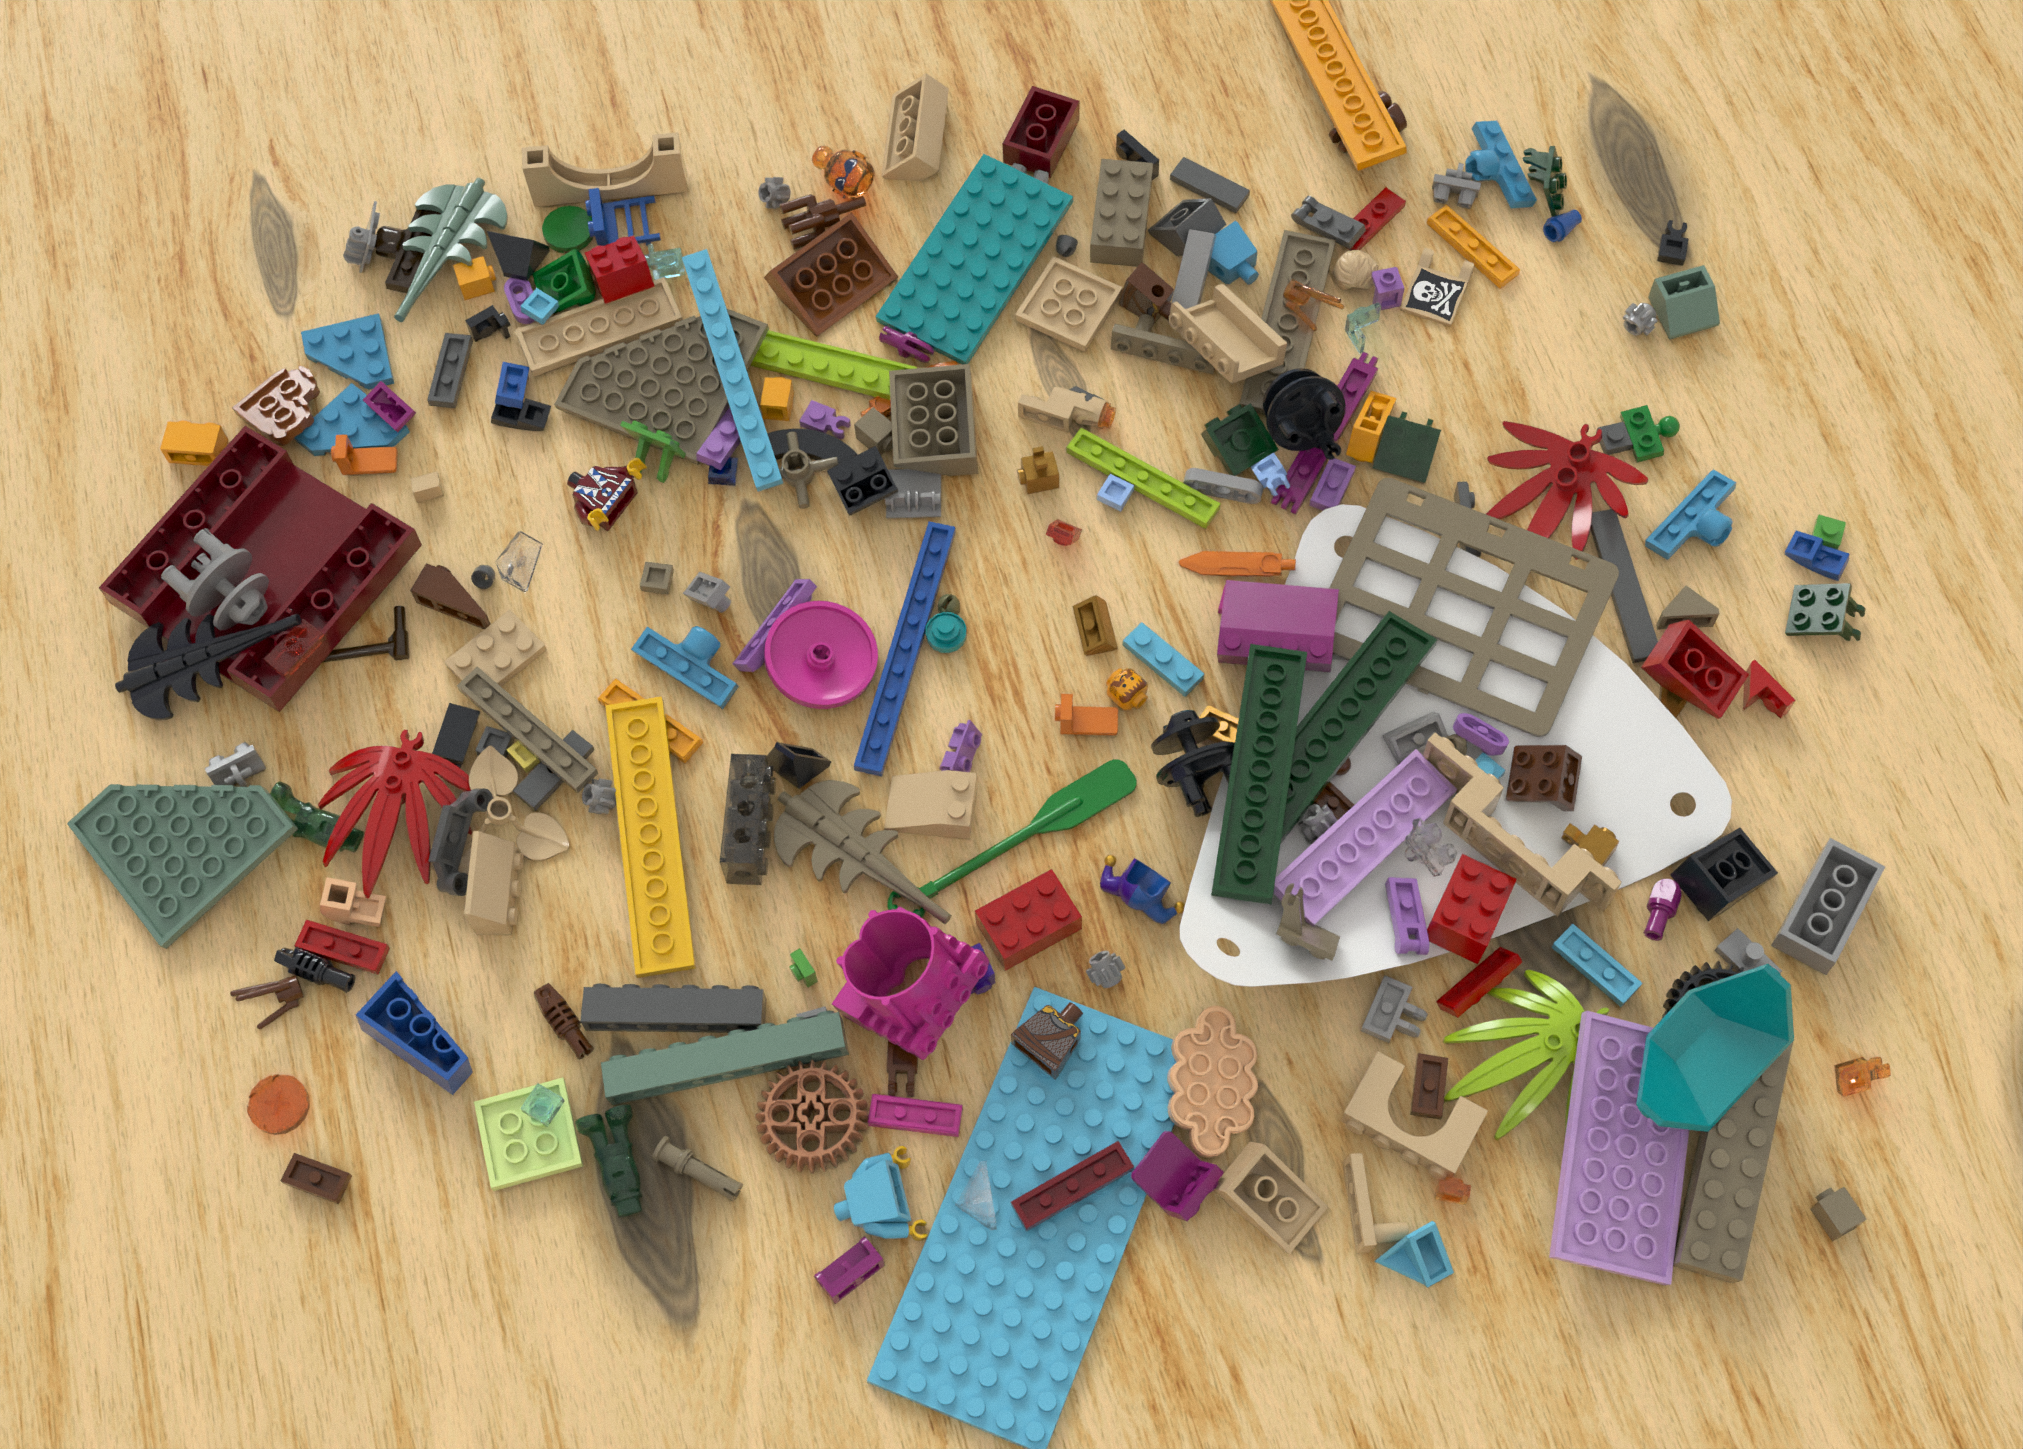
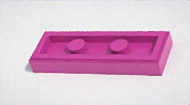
(915, 1115)

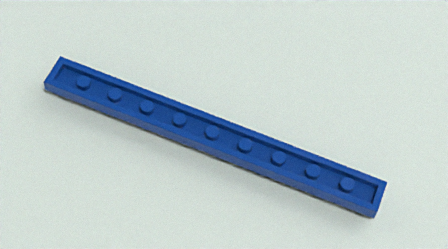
(904, 649)

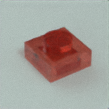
(1063, 533)

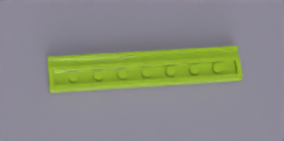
(826, 364)

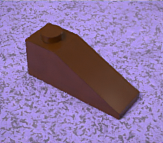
(442, 592)

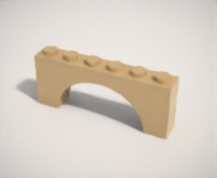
(556, 182)

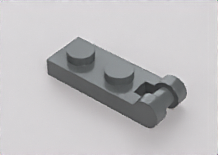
(1328, 222)

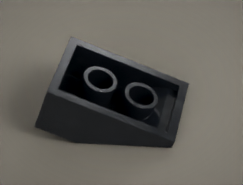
(1723, 873)

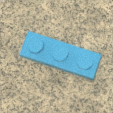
(1163, 659)
(1597, 965)

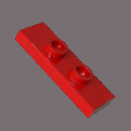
(1377, 215)
(1479, 982)

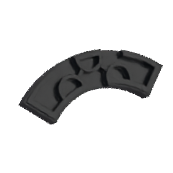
(813, 443)

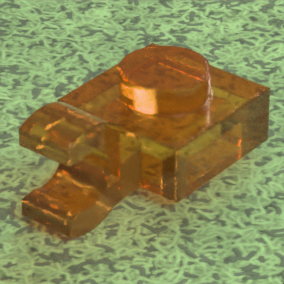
(1857, 1074)

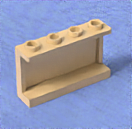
(1229, 335)

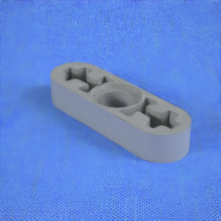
(1224, 485)

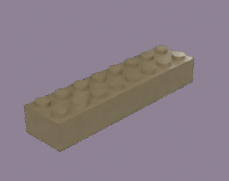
(1729, 1181)

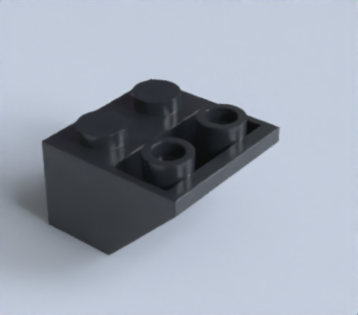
(862, 481)

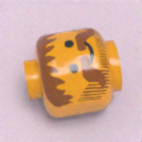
(1127, 689)

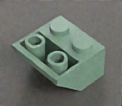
(1685, 302)

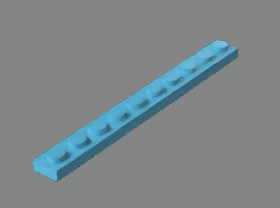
(732, 371)

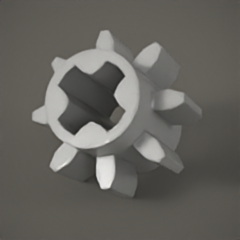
(774, 192)
(1639, 319)
(599, 796)
(1317, 821)
(1105, 969)

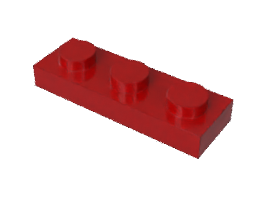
(342, 947)

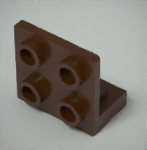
(1544, 775)

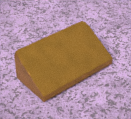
(1094, 626)

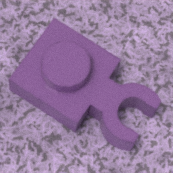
(823, 418)

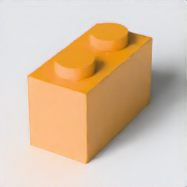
(192, 442)

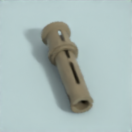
(684, 1162)

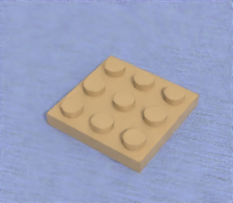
(1069, 303)

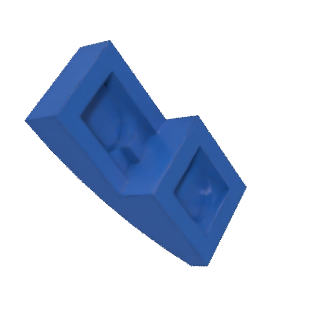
(1813, 555)

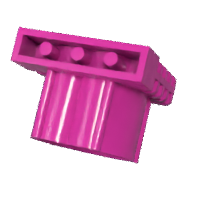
(878, 964)

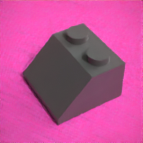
(1188, 214)

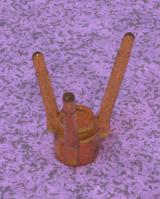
(1299, 294)

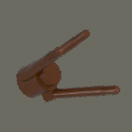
(285, 990)

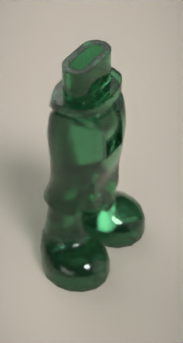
(313, 822)
(615, 1160)

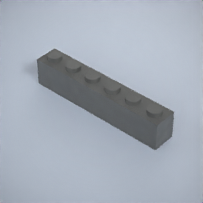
(672, 1008)

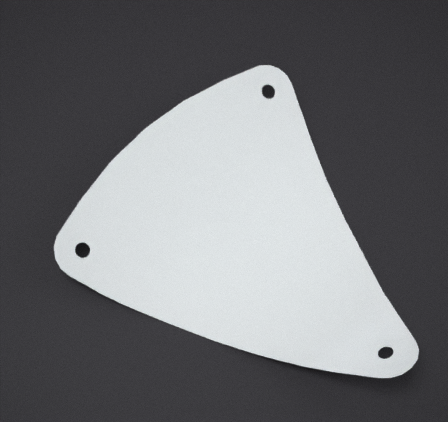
(1628, 773)

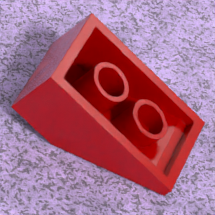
(1695, 668)

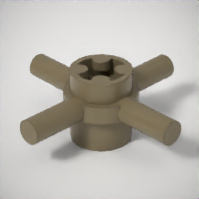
(803, 477)

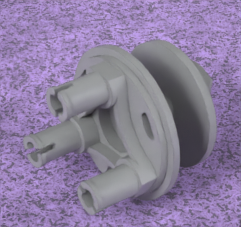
(221, 581)

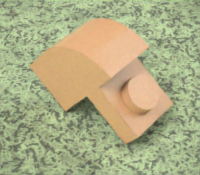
(346, 905)

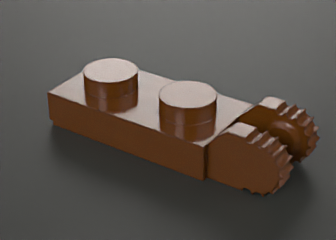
(901, 1062)

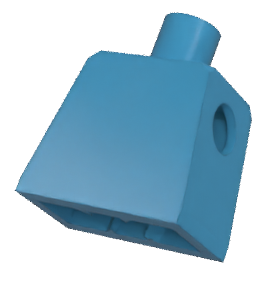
(1233, 256)

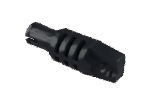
(314, 968)

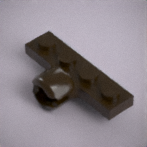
(389, 245)

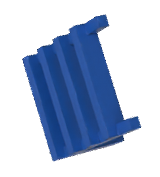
(604, 218)

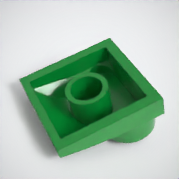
(567, 280)

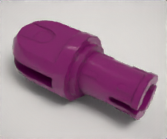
(906, 344)
(1662, 906)

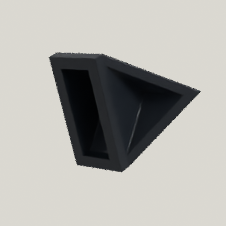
(517, 255)
(797, 763)

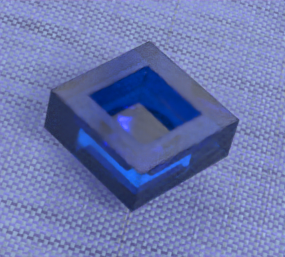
(726, 475)

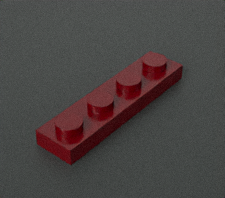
(1072, 1186)

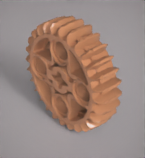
(804, 1105)

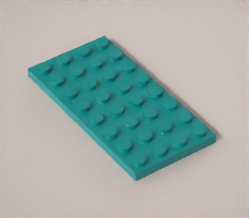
(975, 259)

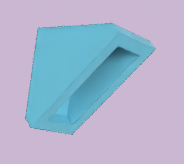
(1419, 1256)

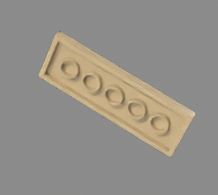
(597, 327)

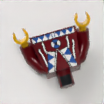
(604, 493)

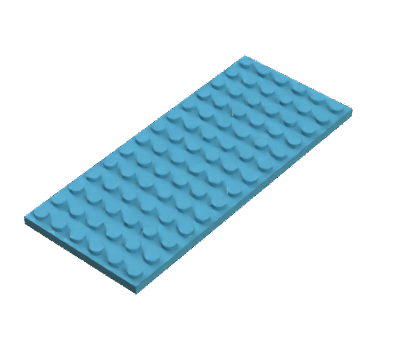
(1006, 1312)

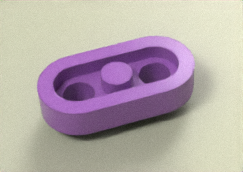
(515, 300)
(1481, 734)

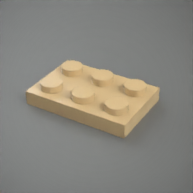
(498, 650)

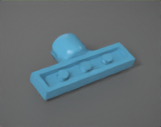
(1499, 164)
(1695, 517)
(688, 662)

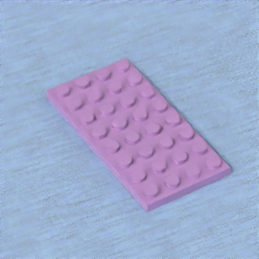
(1617, 1166)

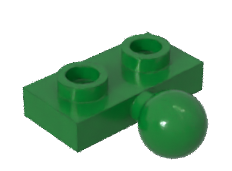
(1646, 434)

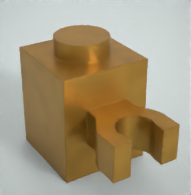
(1039, 471)
(1598, 841)

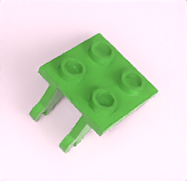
(660, 439)

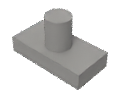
(709, 592)
(1743, 952)

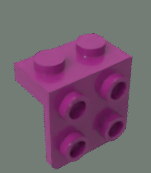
(1175, 1177)

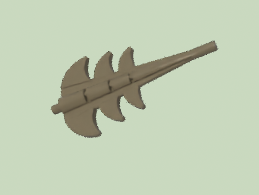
(816, 820)

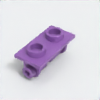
(965, 740)

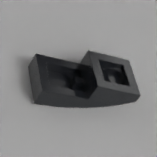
(531, 416)

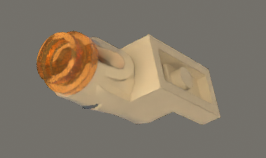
(1065, 407)

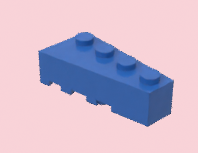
(412, 1033)

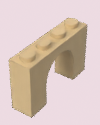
(1437, 1152)

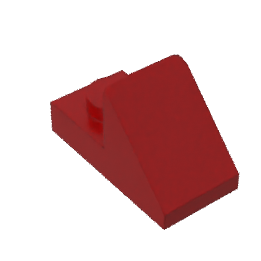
(1764, 687)

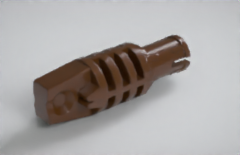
(562, 1019)

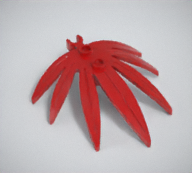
(1571, 472)
(397, 780)

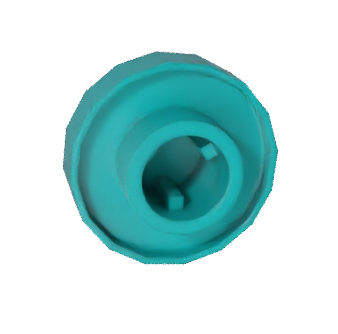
(946, 632)

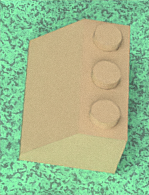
(493, 885)

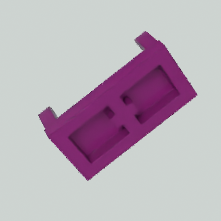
(850, 1270)

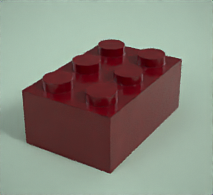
(1041, 130)

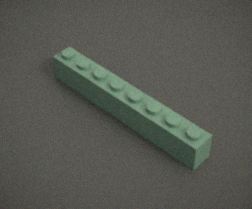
(724, 1058)

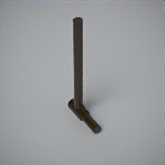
(396, 646)

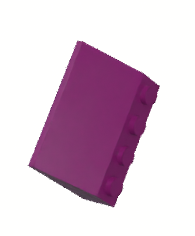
(1278, 618)

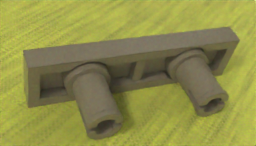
(1143, 343)

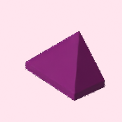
(389, 406)

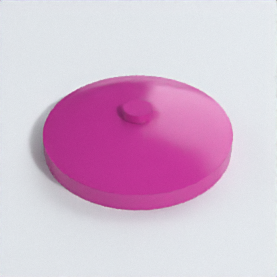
(820, 654)

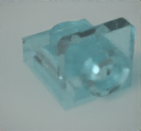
(665, 263)

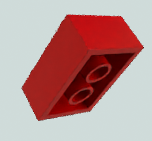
(1470, 908)
(1028, 919)

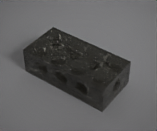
(747, 819)

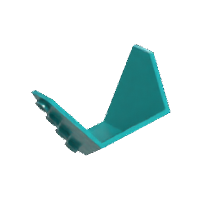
(1714, 1048)

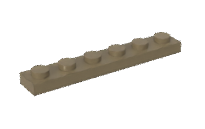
(527, 729)

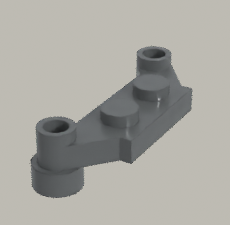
(451, 839)

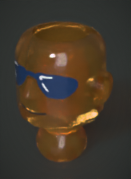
(845, 171)

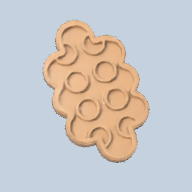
(1212, 1081)

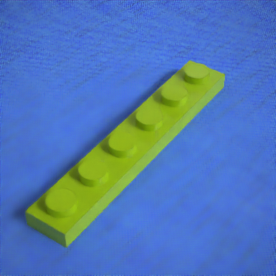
(1144, 477)

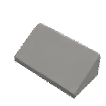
(1414, 735)

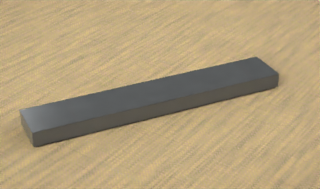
(1627, 591)

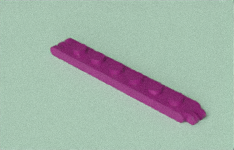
(1310, 462)

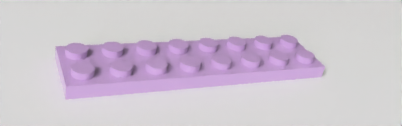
(1365, 836)

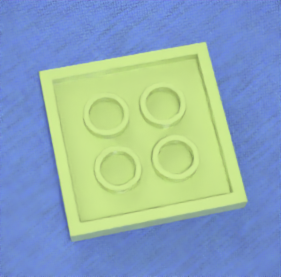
(520, 1146)

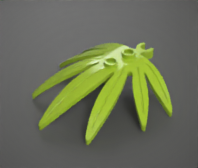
(1555, 1044)

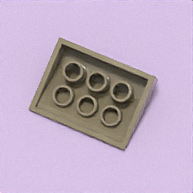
(934, 420)

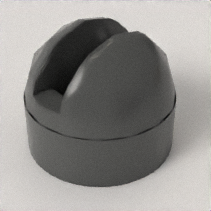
(1066, 245)
(479, 575)

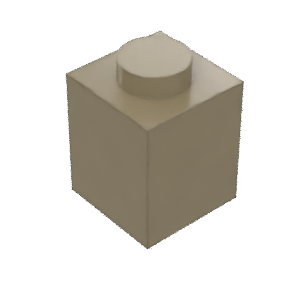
(874, 430)
(1837, 1212)

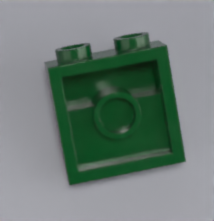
(1239, 439)

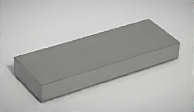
(1194, 268)

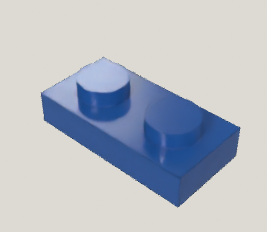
(512, 385)

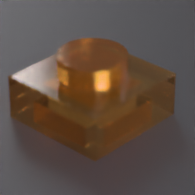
(1452, 1191)

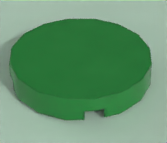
(567, 229)

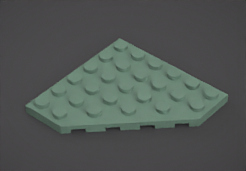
(179, 846)

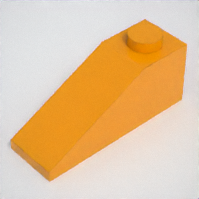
(1370, 427)

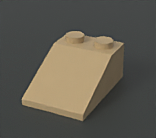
(933, 804)
(1270, 1196)

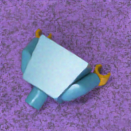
(878, 1198)

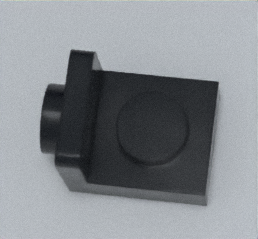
(487, 322)

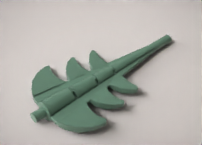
(460, 211)

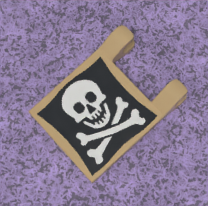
(1435, 293)

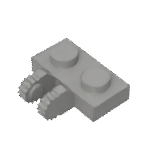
(1387, 1009)

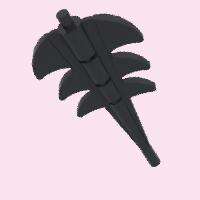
(155, 670)

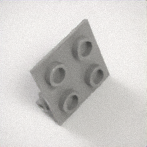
(362, 241)
(916, 496)

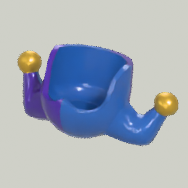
(1140, 889)

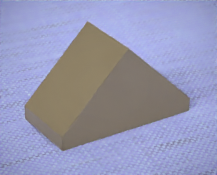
(1688, 606)

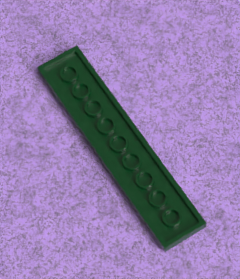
(1351, 709)
(1259, 775)

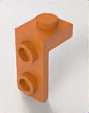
(363, 460)
(1085, 720)

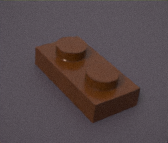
(1429, 1086)
(316, 1178)

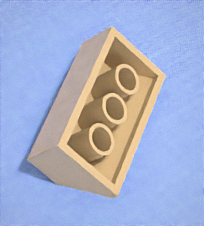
(915, 130)

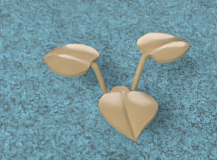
(540, 835)

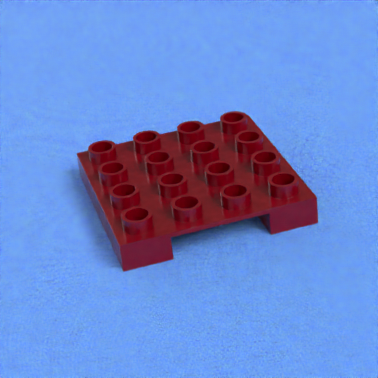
(310, 541)

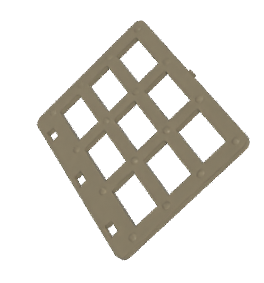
(1517, 546)

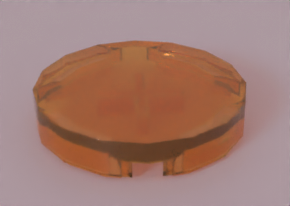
(278, 1104)

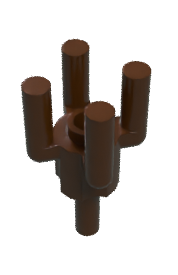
(817, 216)

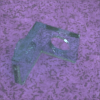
(1358, 319)

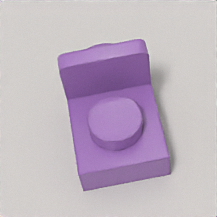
(1388, 288)

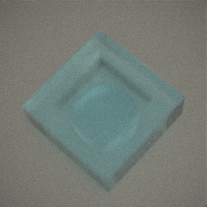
(542, 1104)

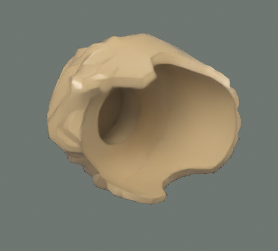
(1355, 270)

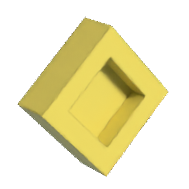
(522, 757)

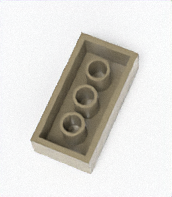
(1121, 212)

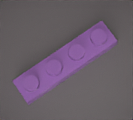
(752, 655)

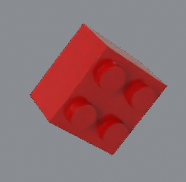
(619, 269)

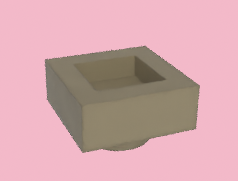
(656, 577)

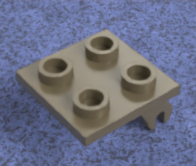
(1296, 931)

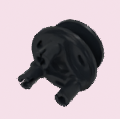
(1304, 411)
(1197, 764)

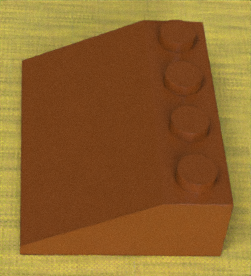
(831, 275)

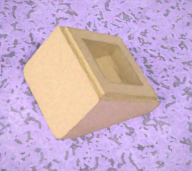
(426, 487)

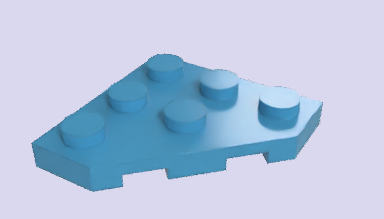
(352, 350)
(350, 417)

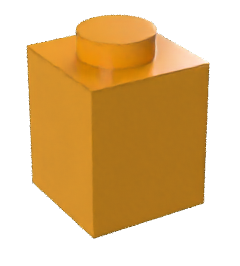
(475, 279)
(777, 399)

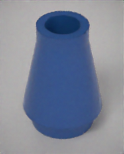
(1560, 226)

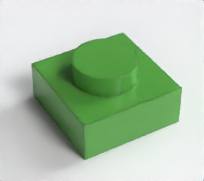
(1829, 530)
(802, 968)

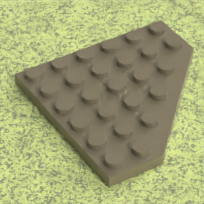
(660, 381)

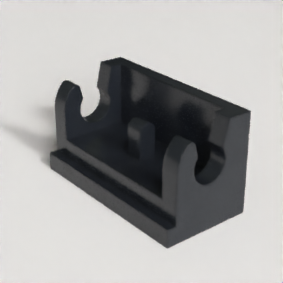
(456, 733)

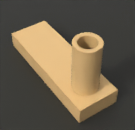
(1364, 1231)

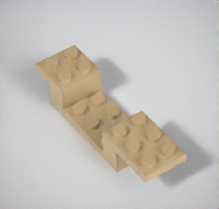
(1471, 821)

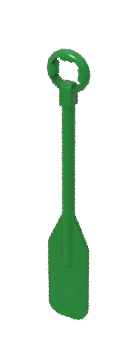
(1060, 812)

